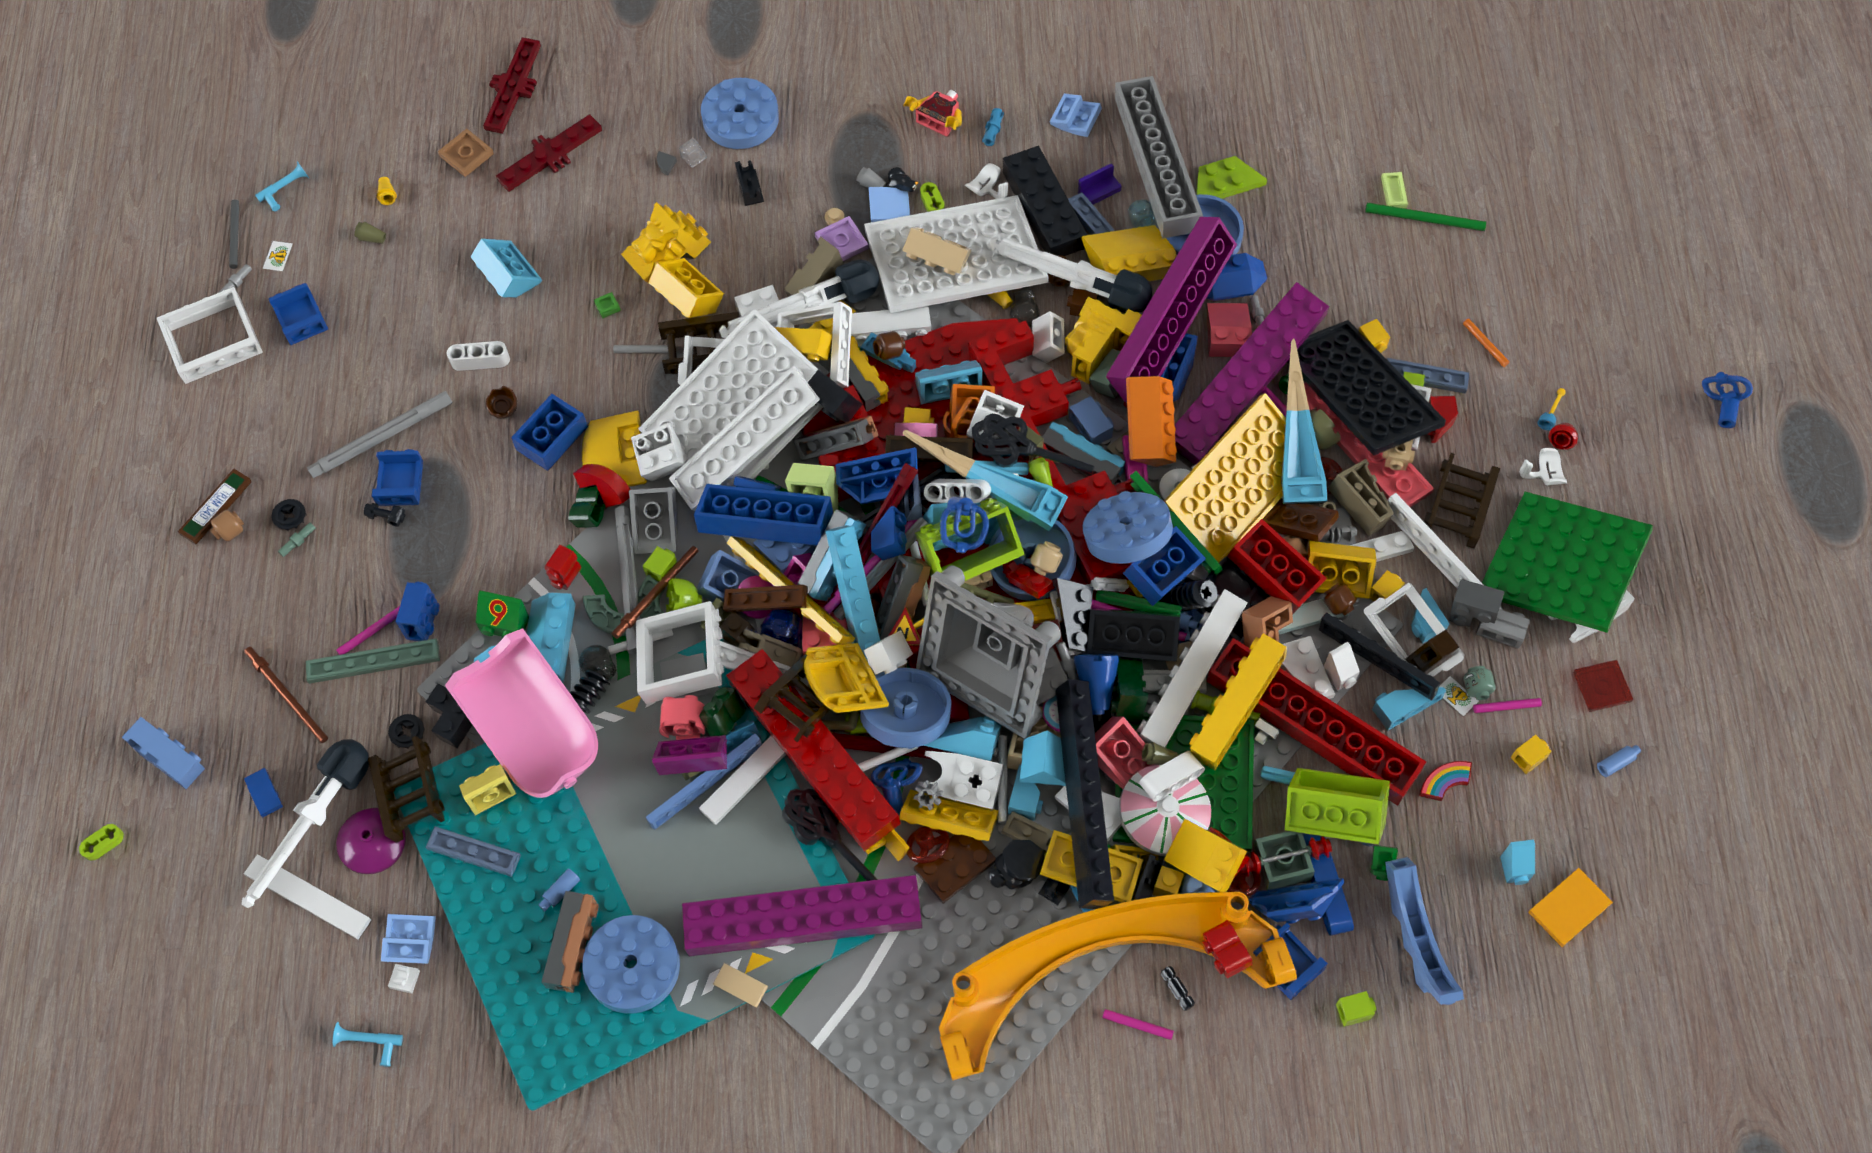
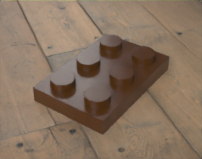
(1301, 520)
(958, 867)

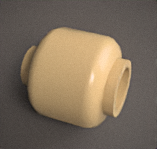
(1046, 558)

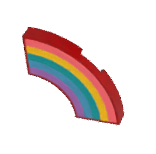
(1444, 778)

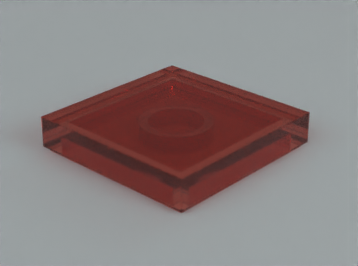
(1603, 685)

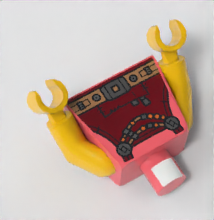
(937, 111)

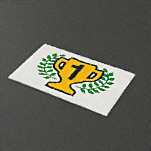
(277, 256)
(1457, 696)

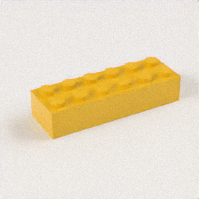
(1238, 702)

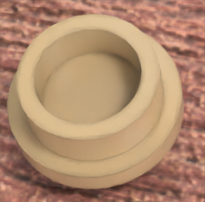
(833, 215)

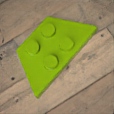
(1228, 178)

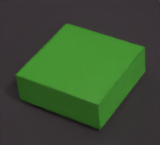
(607, 305)

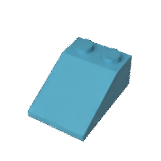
(970, 737)

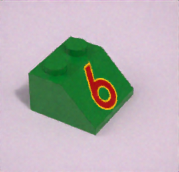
(500, 614)

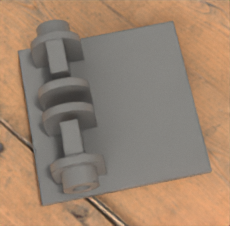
(1341, 531)
(684, 666)

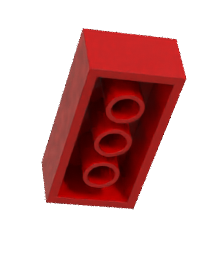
(1276, 565)

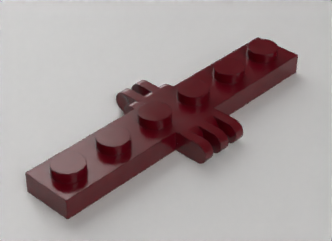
(512, 85)
(549, 153)

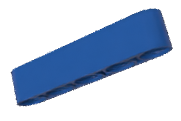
(1337, 916)

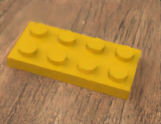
(951, 816)
(1060, 866)

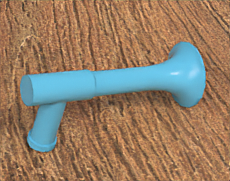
(270, 190)
(381, 1038)

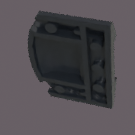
(1239, 584)

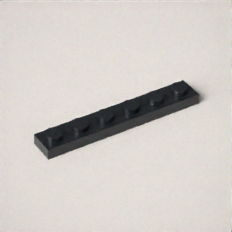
(1379, 656)

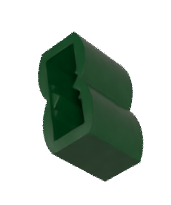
(588, 508)
(722, 712)

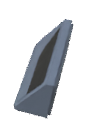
(912, 501)

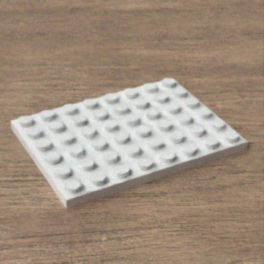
(914, 284)
(727, 384)

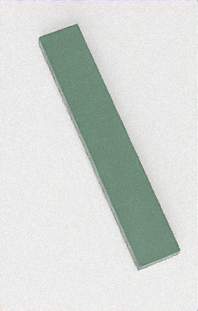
(372, 661)

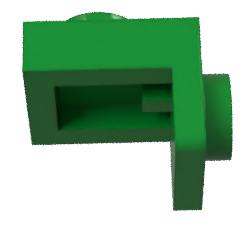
(1379, 856)

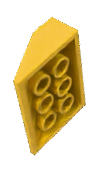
(1131, 249)

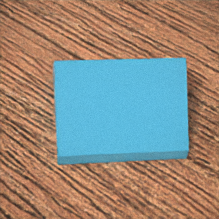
(1043, 760)

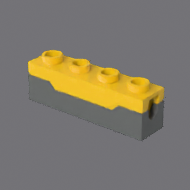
(865, 378)

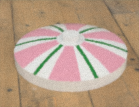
(1156, 823)

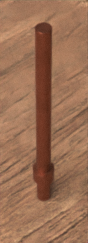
(630, 618)
(261, 665)

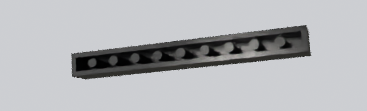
(1084, 795)

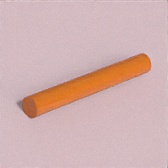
(1486, 342)

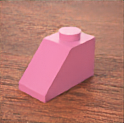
(920, 429)

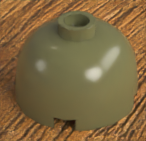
(1323, 429)

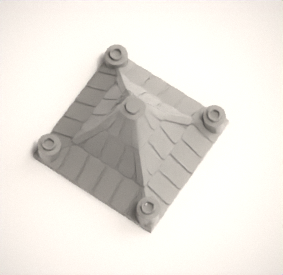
(985, 651)

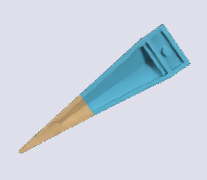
(1302, 466)
(1023, 496)

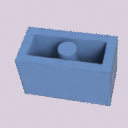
(1091, 421)

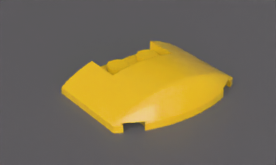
(610, 445)
(843, 678)

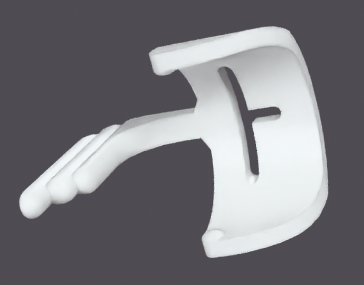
(988, 172)
(1549, 456)

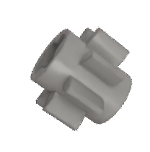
(931, 789)

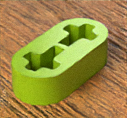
(935, 198)
(101, 842)

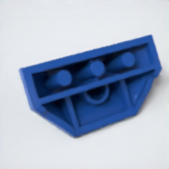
(1239, 278)
(1181, 364)
(874, 476)
(1297, 901)

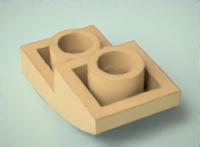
(740, 985)

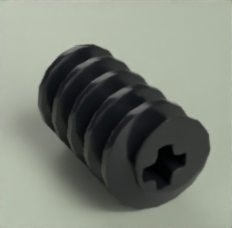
(1194, 594)
(588, 689)

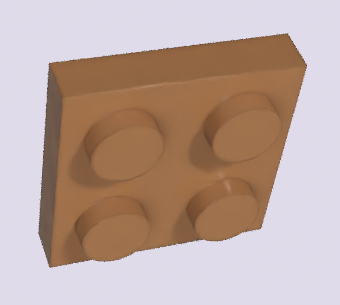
(465, 152)

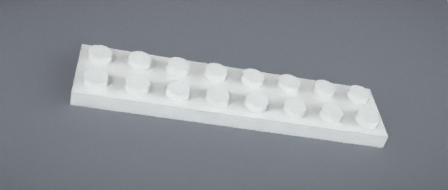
(745, 436)

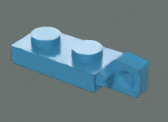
(903, 361)

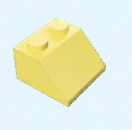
(487, 789)

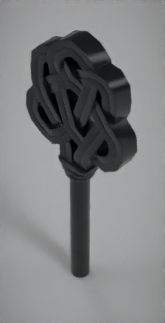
(995, 447)
(818, 825)

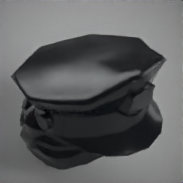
(1017, 865)

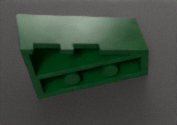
(1128, 694)

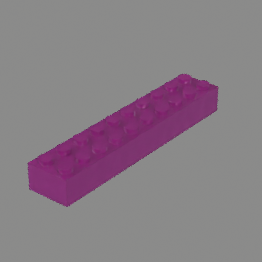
(1174, 304)
(1248, 372)
(801, 915)

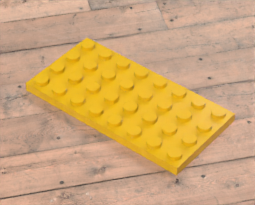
(1234, 480)

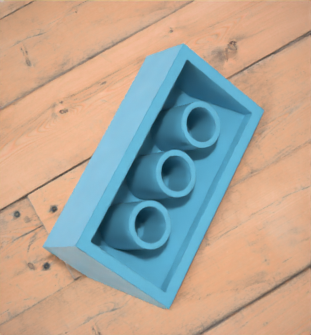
(551, 628)

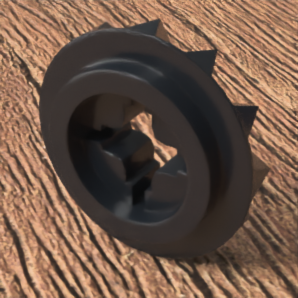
(288, 506)
(410, 722)

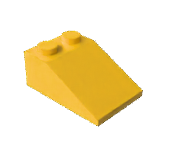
(1205, 856)

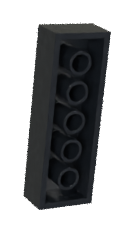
(1044, 202)

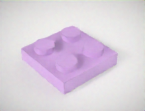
(845, 237)

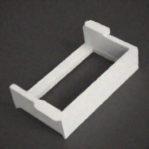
(685, 367)
(1380, 604)

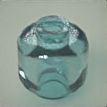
(1141, 213)

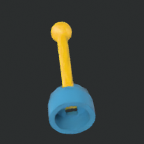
(1550, 417)

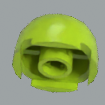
(681, 594)

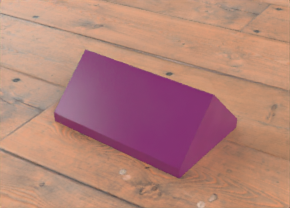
(690, 755)

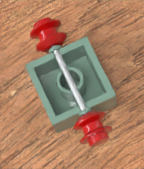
(1285, 858)

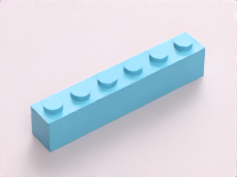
(853, 586)

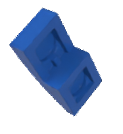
(263, 792)

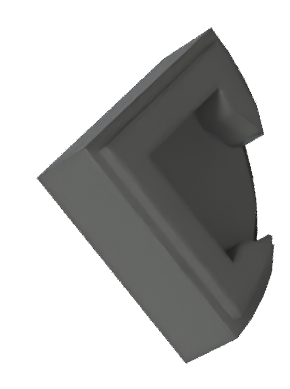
(665, 162)

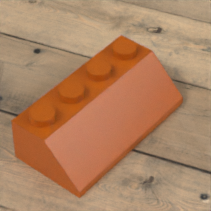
(1151, 420)

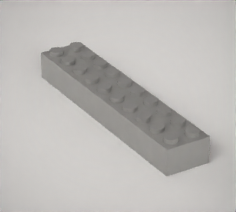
(1157, 156)

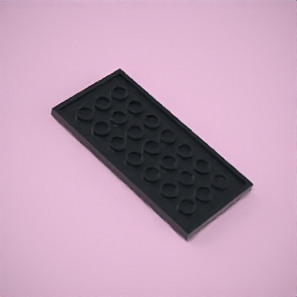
(1365, 389)

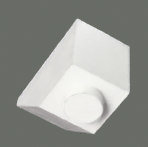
(1342, 667)

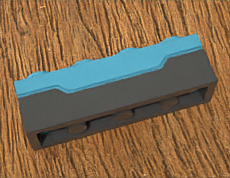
(1064, 442)
(820, 572)

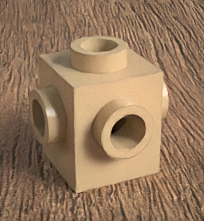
(1399, 456)

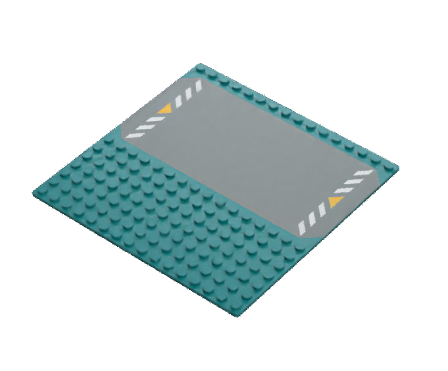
(603, 836)

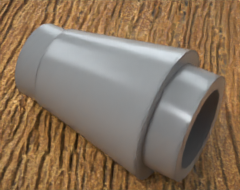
(869, 178)

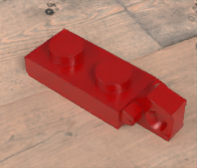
(1027, 579)

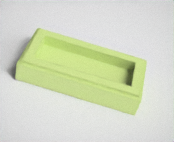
(1394, 189)

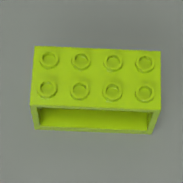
(982, 560)
(1337, 805)

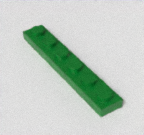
(1210, 563)

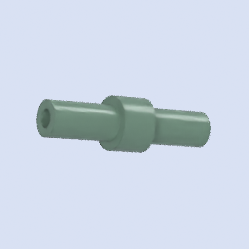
(296, 539)

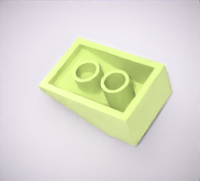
(814, 481)

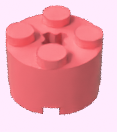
(681, 717)

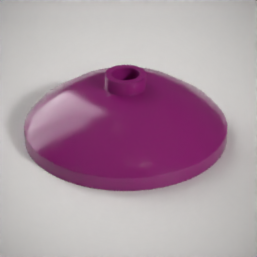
(368, 854)

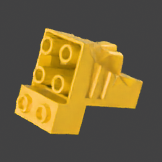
(665, 239)
(1096, 334)

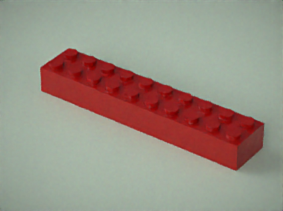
(1325, 726)
(818, 757)

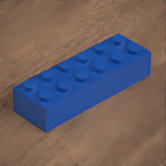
(763, 514)

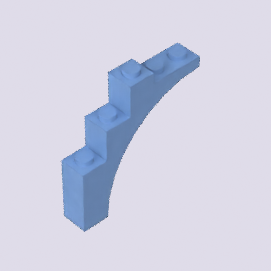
(1418, 939)

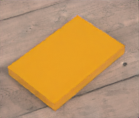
(1570, 907)

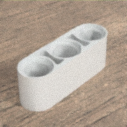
(468, 355)
(966, 486)
(1171, 776)

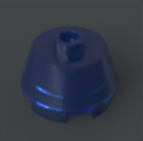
(783, 626)

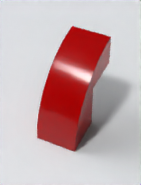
(610, 484)

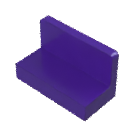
(1099, 184)

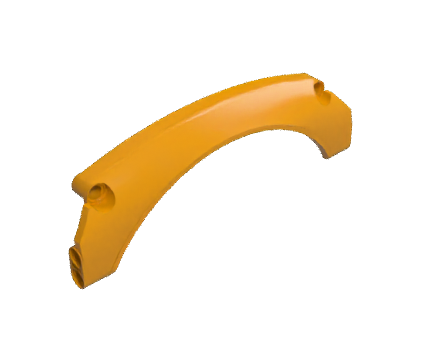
(1014, 968)

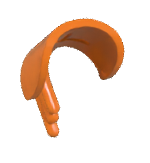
(952, 433)

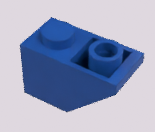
(889, 535)

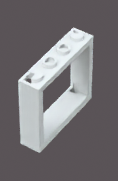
(840, 336)
(216, 360)
(673, 687)

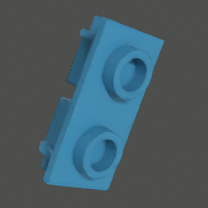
(742, 733)

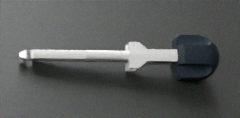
(852, 283)
(1124, 290)
(343, 766)

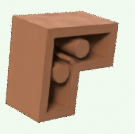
(1266, 618)

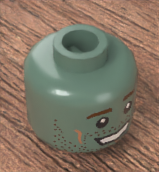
(1479, 682)

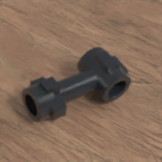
(394, 516)

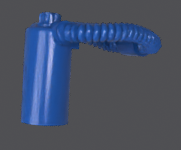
(1729, 400)
(966, 507)
(892, 787)

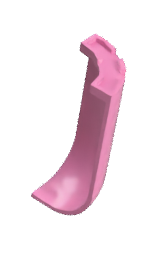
(526, 716)

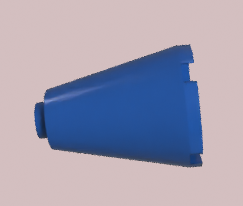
(1101, 674)

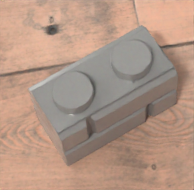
(1508, 628)

